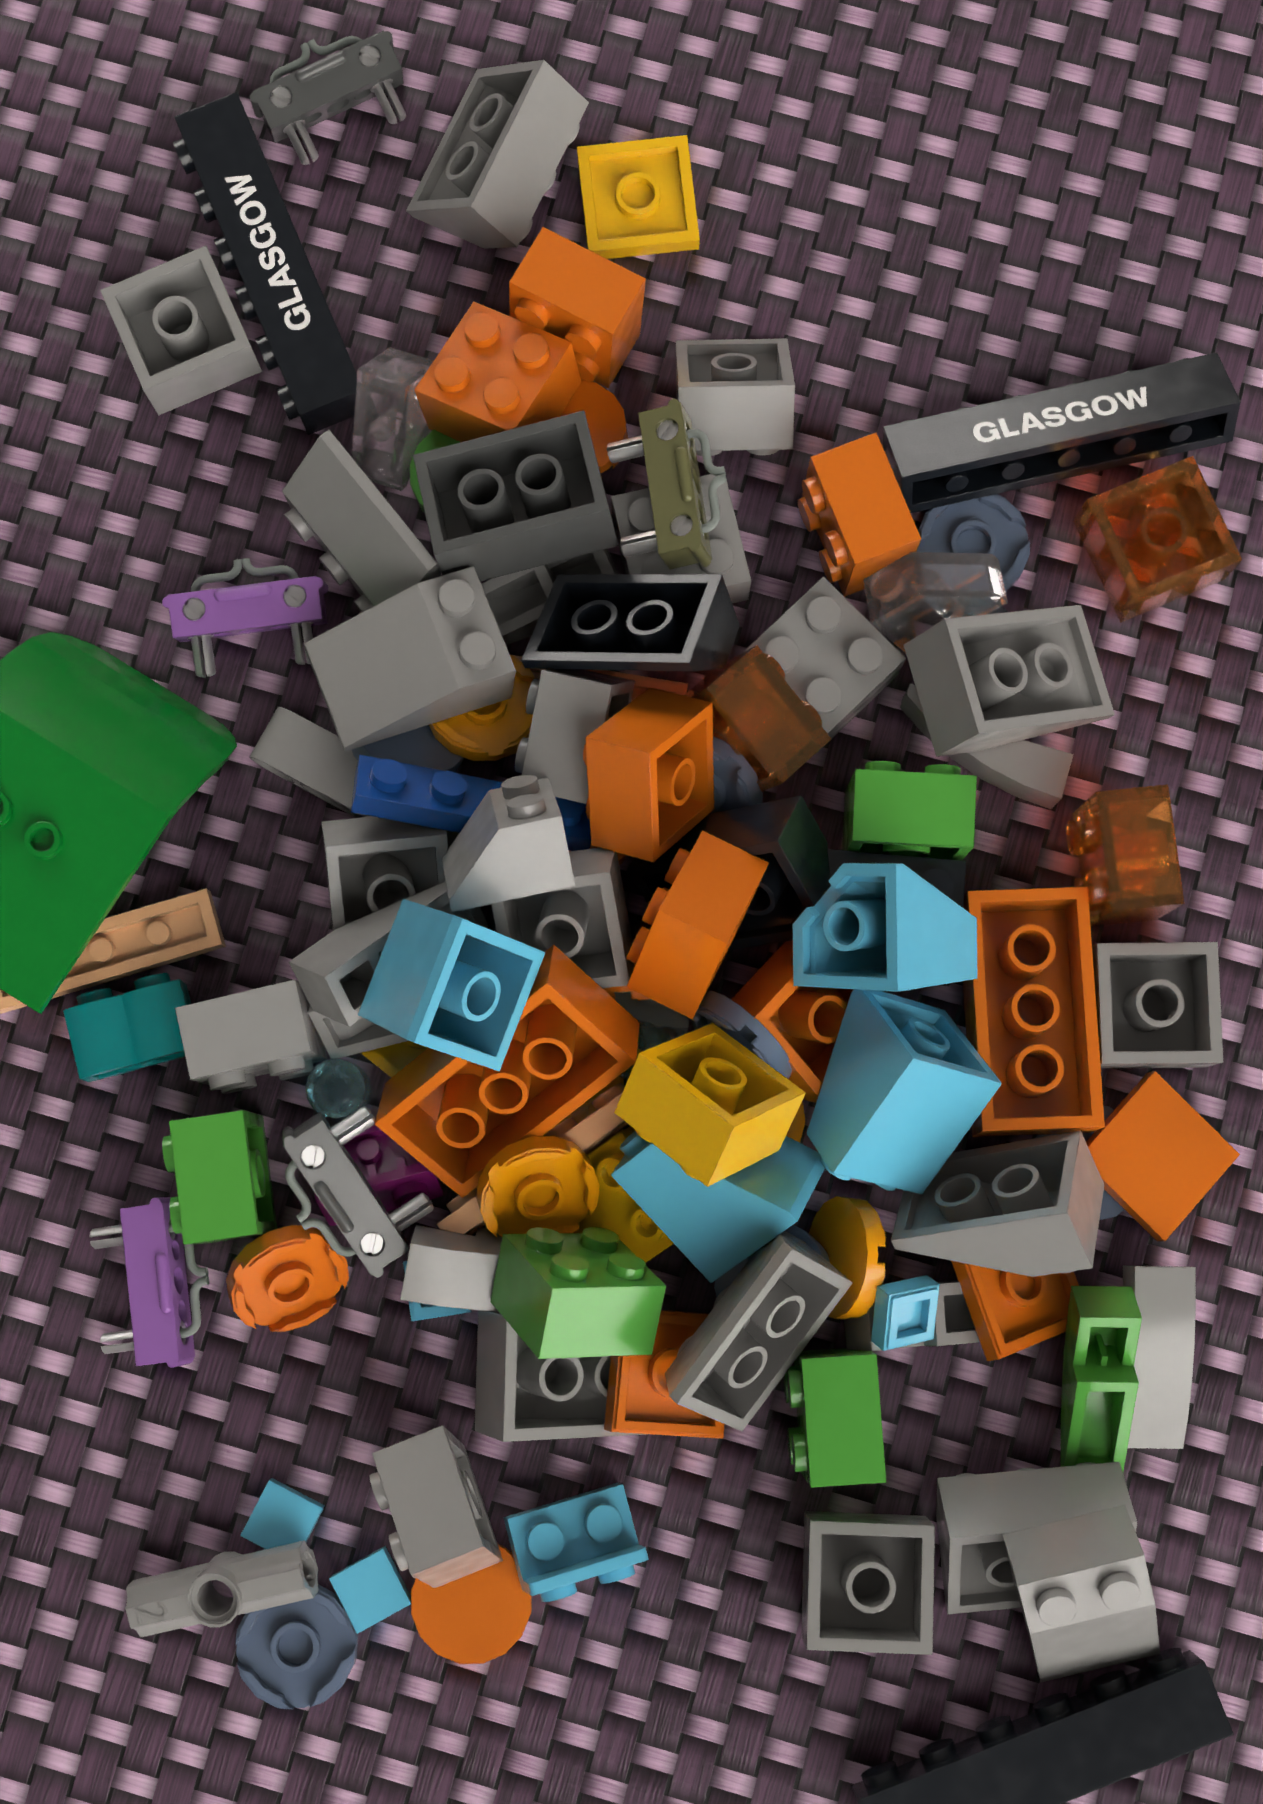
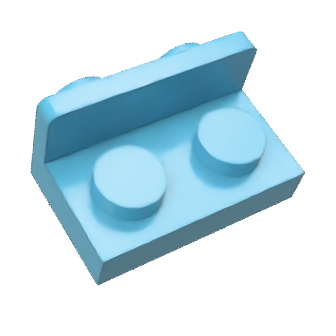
(574, 1542)

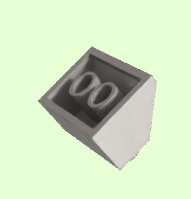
(499, 154)
(354, 526)
(755, 1331)
(982, 1507)

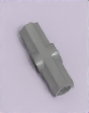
(189, 1598)

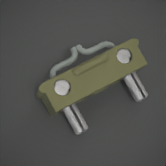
(673, 486)

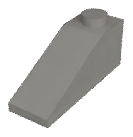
(341, 965)

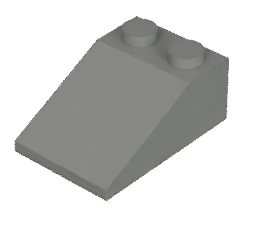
(412, 660)
(1006, 677)
(1009, 1208)
(534, 1396)
(1084, 1592)

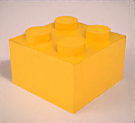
(709, 1103)

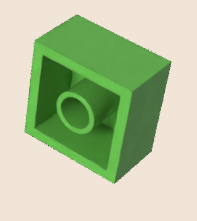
(910, 811)
(220, 1177)
(577, 1294)
(836, 1417)

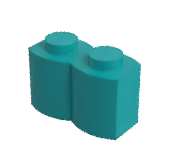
(127, 1030)

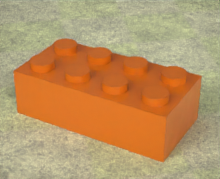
(1035, 1011)
(560, 1056)

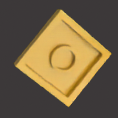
(638, 197)

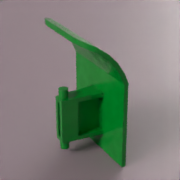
(86, 788)

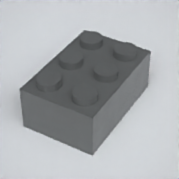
(515, 498)

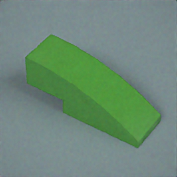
(1099, 1374)

